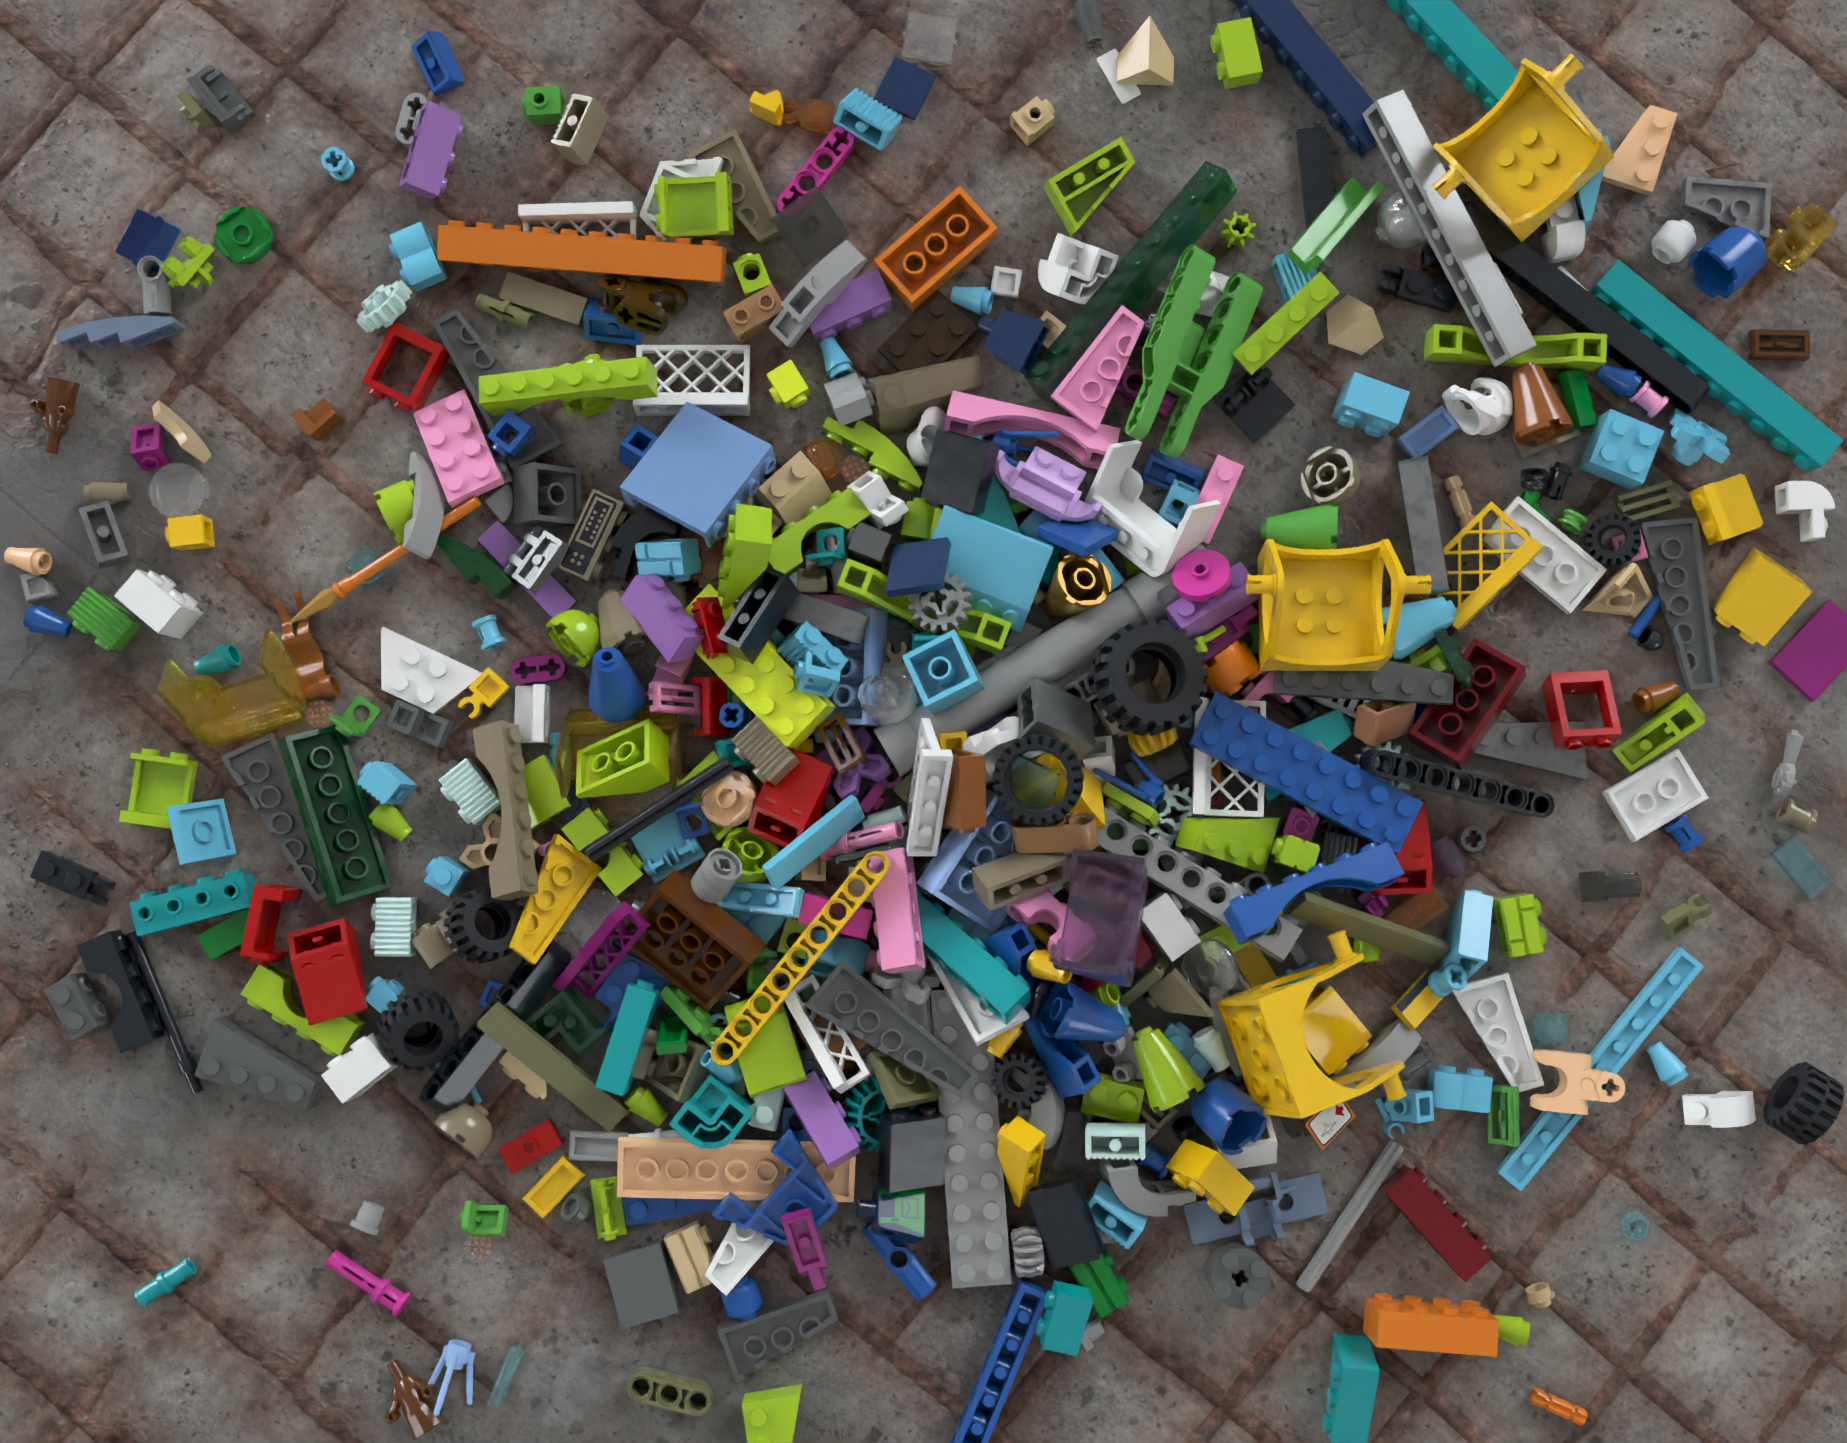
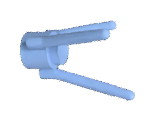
(455, 1355)

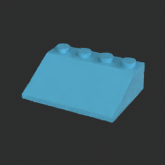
(995, 563)

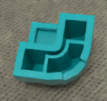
(713, 1115)

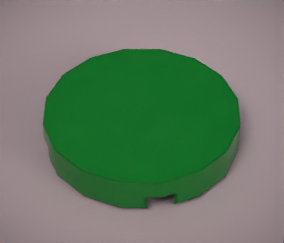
(243, 235)

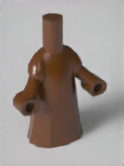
(56, 410)
(414, 1401)

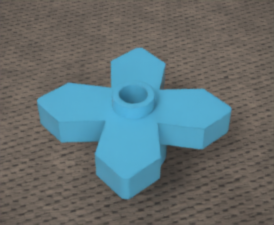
(1696, 439)

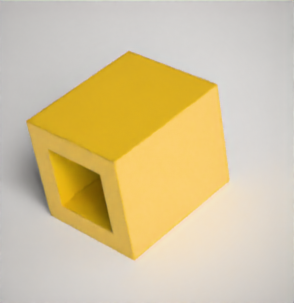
(190, 532)

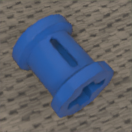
(727, 715)
(1686, 842)
(1155, 1161)

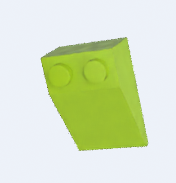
(624, 762)
(774, 1053)

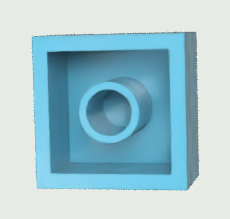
(1369, 405)
(1621, 449)
(943, 672)

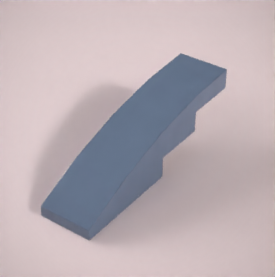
(128, 330)

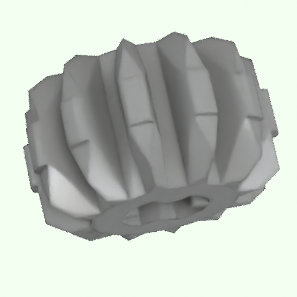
(1027, 1251)

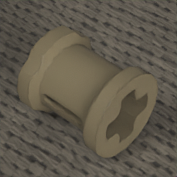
(1796, 815)

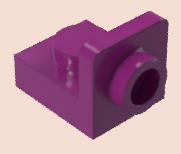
(148, 446)
(1300, 824)

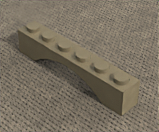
(513, 866)

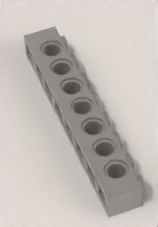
(1286, 927)

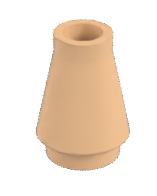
(32, 560)

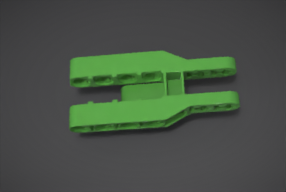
(1175, 342)

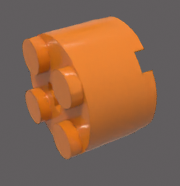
(1231, 669)

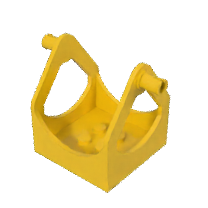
(1527, 150)
(1327, 606)
(1272, 1050)

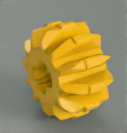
(1150, 744)

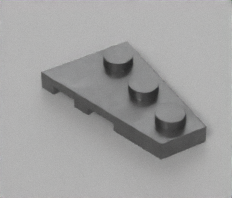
(1729, 202)

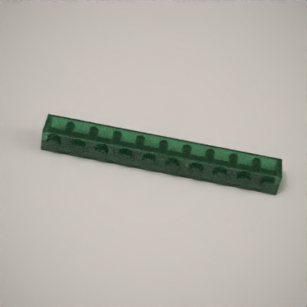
(1137, 273)

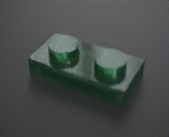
(1461, 669)

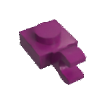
(874, 797)
(1371, 903)

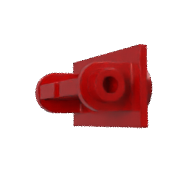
(709, 616)

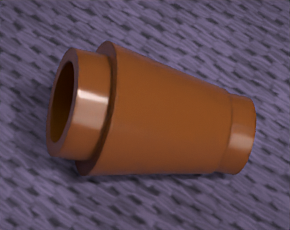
(1653, 697)

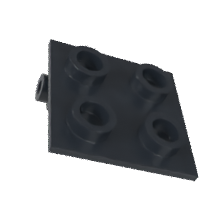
(1255, 403)

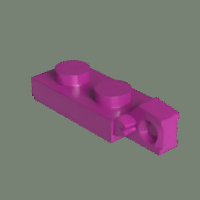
(1235, 626)
(806, 1245)

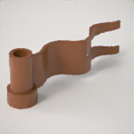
(307, 655)

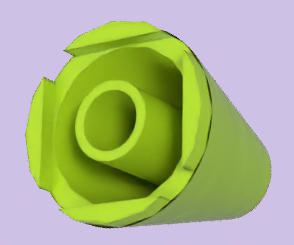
(1164, 1070)

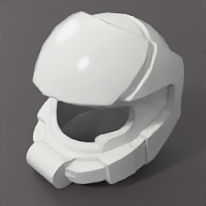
(1490, 402)

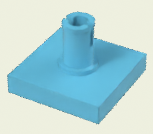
(201, 831)

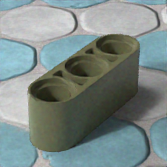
(657, 1397)

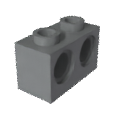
(869, 545)

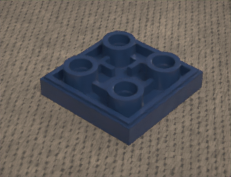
(918, 567)

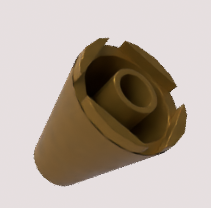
(1076, 586)

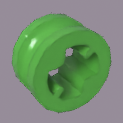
(1572, 521)

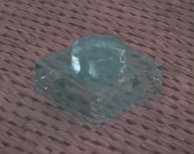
(363, 559)
(1551, 1027)

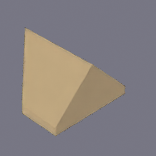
(1146, 58)
(1353, 325)
(1622, 593)

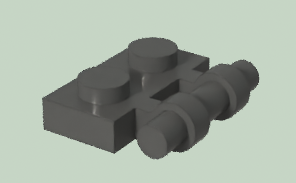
(535, 558)

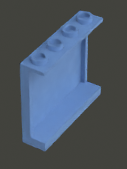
(699, 472)

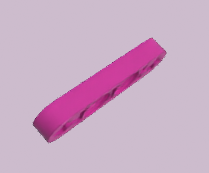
(812, 171)

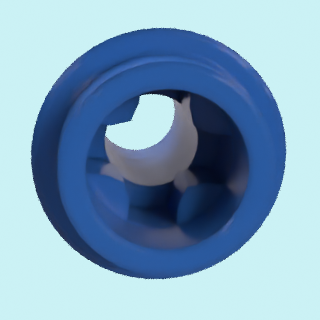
(1619, 379)
(45, 621)

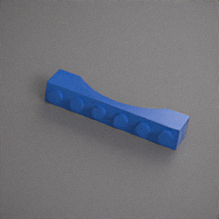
(1366, 871)
(1065, 1060)

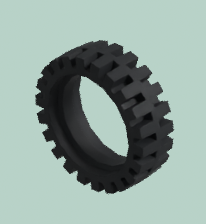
(1006, 794)

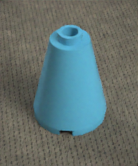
(1418, 624)

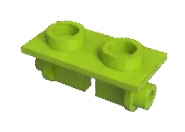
(608, 1208)

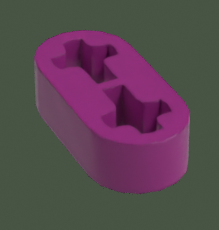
(539, 662)

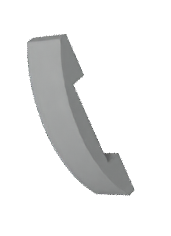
(428, 508)

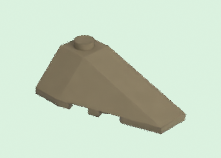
(906, 395)

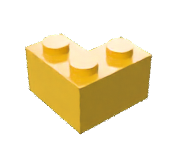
(1209, 1175)

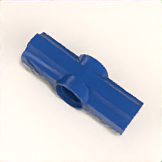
(911, 1272)

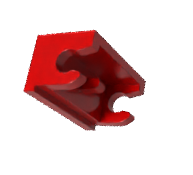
(713, 697)

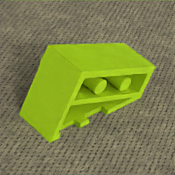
(1085, 184)
(771, 1414)

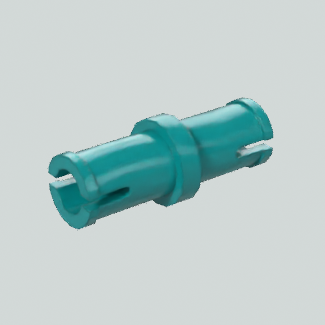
(165, 1282)

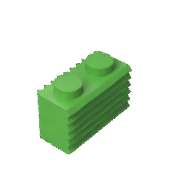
(104, 619)

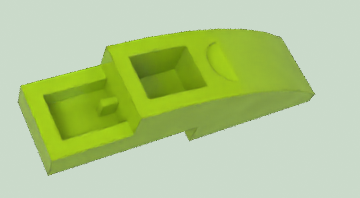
(886, 457)

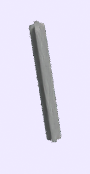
(1349, 1216)

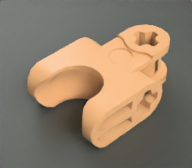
(1576, 1084)

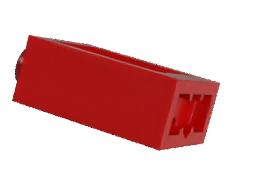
(428, 378)
(1578, 683)

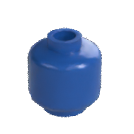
(743, 1299)

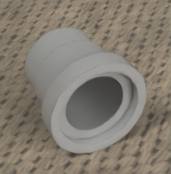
(368, 1218)

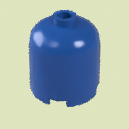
(1728, 261)
(1228, 1115)

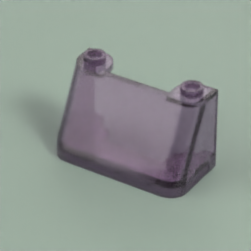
(1102, 916)

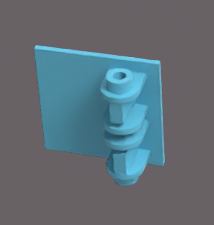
(665, 849)

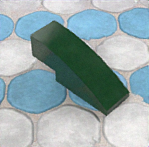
(477, 567)

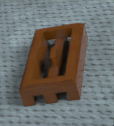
(1755, 345)
(851, 762)

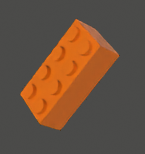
(936, 248)
(1430, 1325)

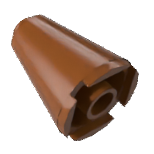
(1536, 407)

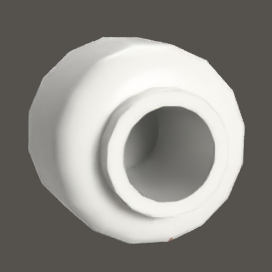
(1673, 241)

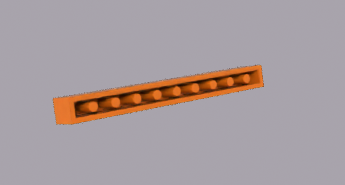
(581, 253)

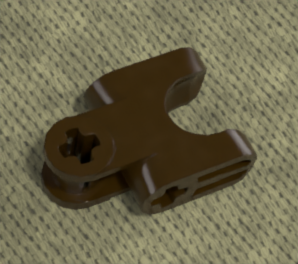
(641, 303)

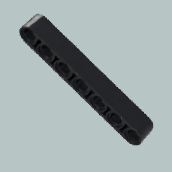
(1469, 788)
(478, 1050)

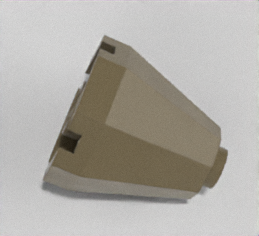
(620, 628)

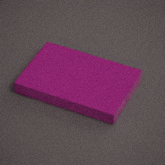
(1815, 652)

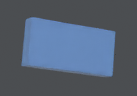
(1427, 433)

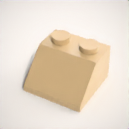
(794, 489)

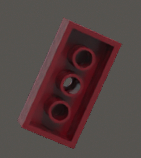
(1457, 731)

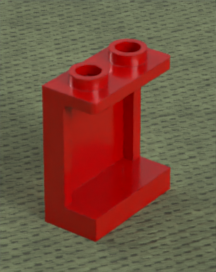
(263, 922)

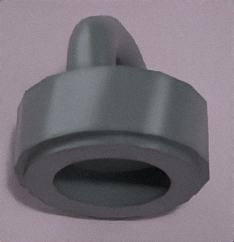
(576, 1209)

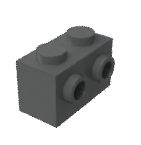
(77, 1006)

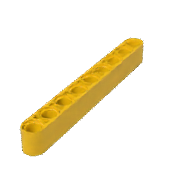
(788, 965)

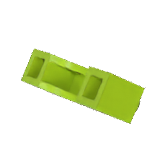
(1285, 323)
(841, 510)
(272, 990)

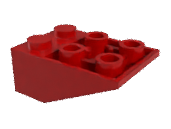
(794, 803)
(1414, 859)
(328, 970)

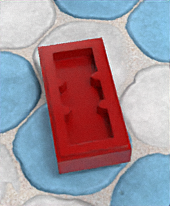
(531, 1145)

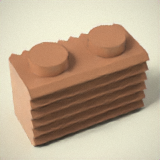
(1383, 721)

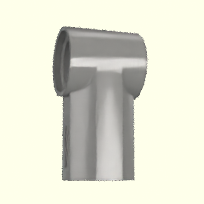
(155, 289)

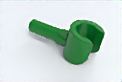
(1530, 498)

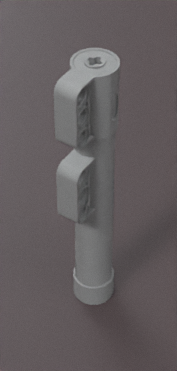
(1055, 657)

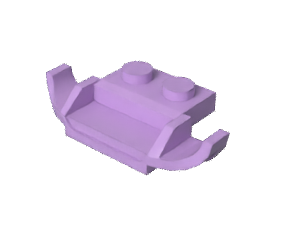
(1046, 485)

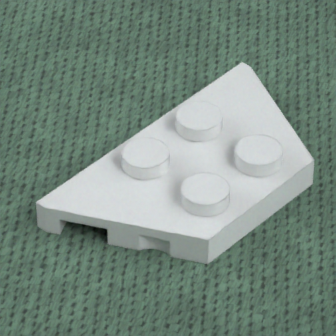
(673, 169)
(421, 673)

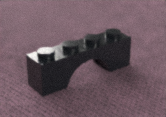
(137, 1020)

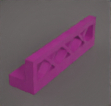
(593, 947)

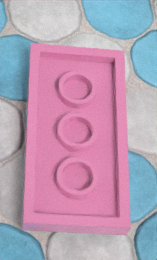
(458, 448)

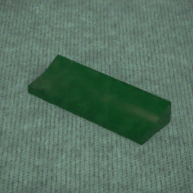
(335, 814)

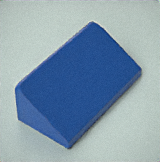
(437, 62)
(1162, 470)

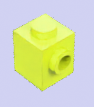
(788, 385)

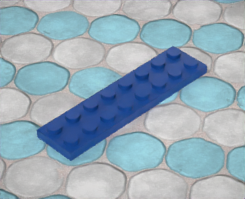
(1305, 772)

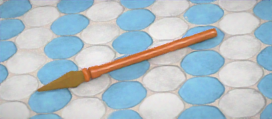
(330, 596)

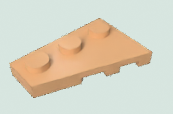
(1641, 152)

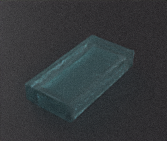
(1801, 867)
(506, 1375)

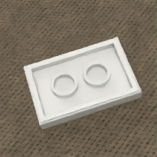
(1654, 795)

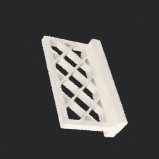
(714, 402)
(1202, 777)
(927, 793)

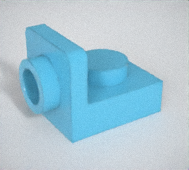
(815, 679)

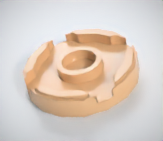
(729, 800)

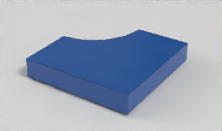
(1077, 537)

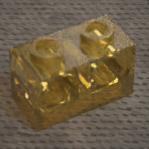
(1800, 238)

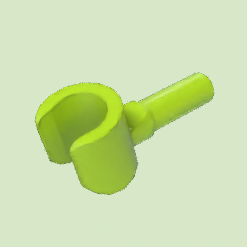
(1202, 640)

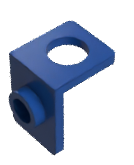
(684, 811)

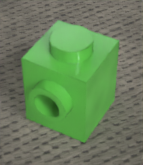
(544, 105)

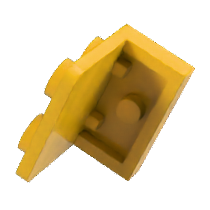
(1726, 508)

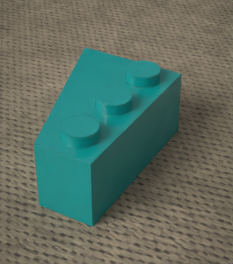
(1351, 1389)

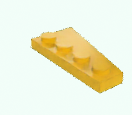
(561, 885)

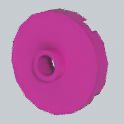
(1201, 575)

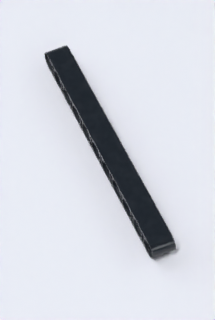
(1588, 314)

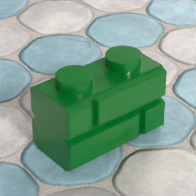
(1105, 1288)

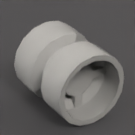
(716, 875)

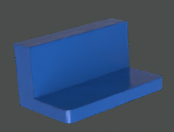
(605, 327)

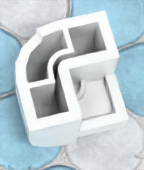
(1075, 269)
(994, 742)

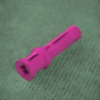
(382, 1292)

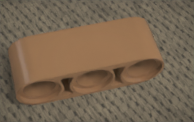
(1070, 832)

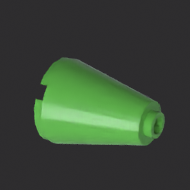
(1304, 528)

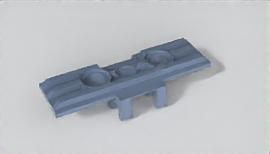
(1260, 1215)

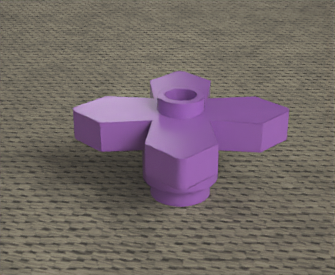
(875, 768)

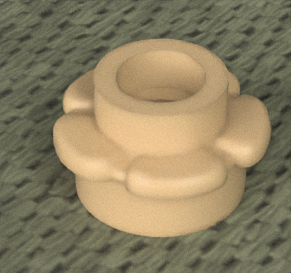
(1539, 1295)

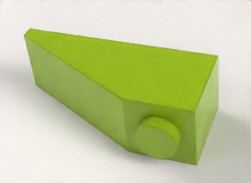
(1660, 732)

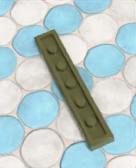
(1368, 928)
(552, 1066)

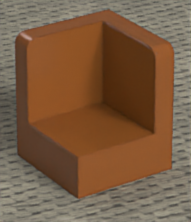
(318, 420)

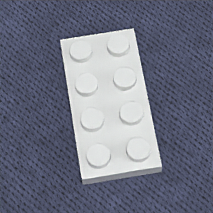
(1561, 570)

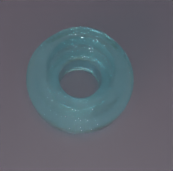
(1642, 1229)

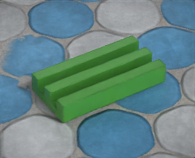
(1507, 1115)

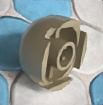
(1331, 476)
(467, 1127)

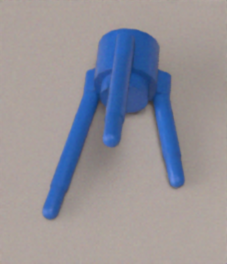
(1011, 446)
(1146, 792)

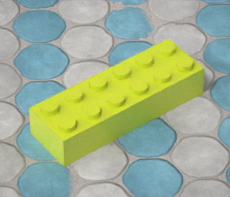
(768, 687)

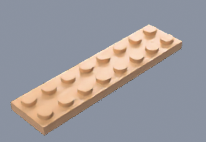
(743, 1167)

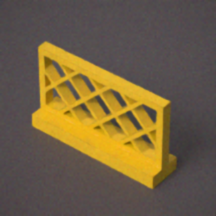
(1498, 578)

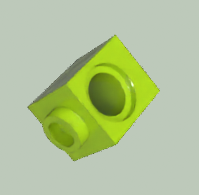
(747, 263)
(792, 926)

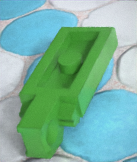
(694, 1017)

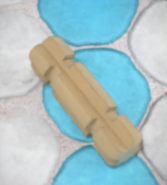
(1459, 500)

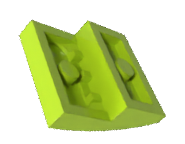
(543, 792)

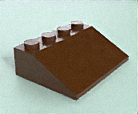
(693, 942)

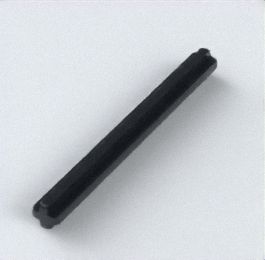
(659, 809)

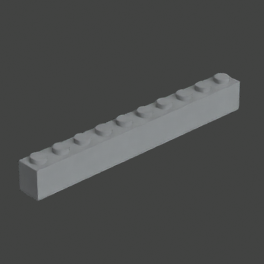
(1448, 229)

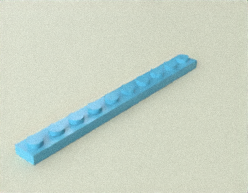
(1608, 1055)

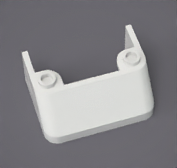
(1143, 533)

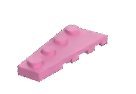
(1097, 373)

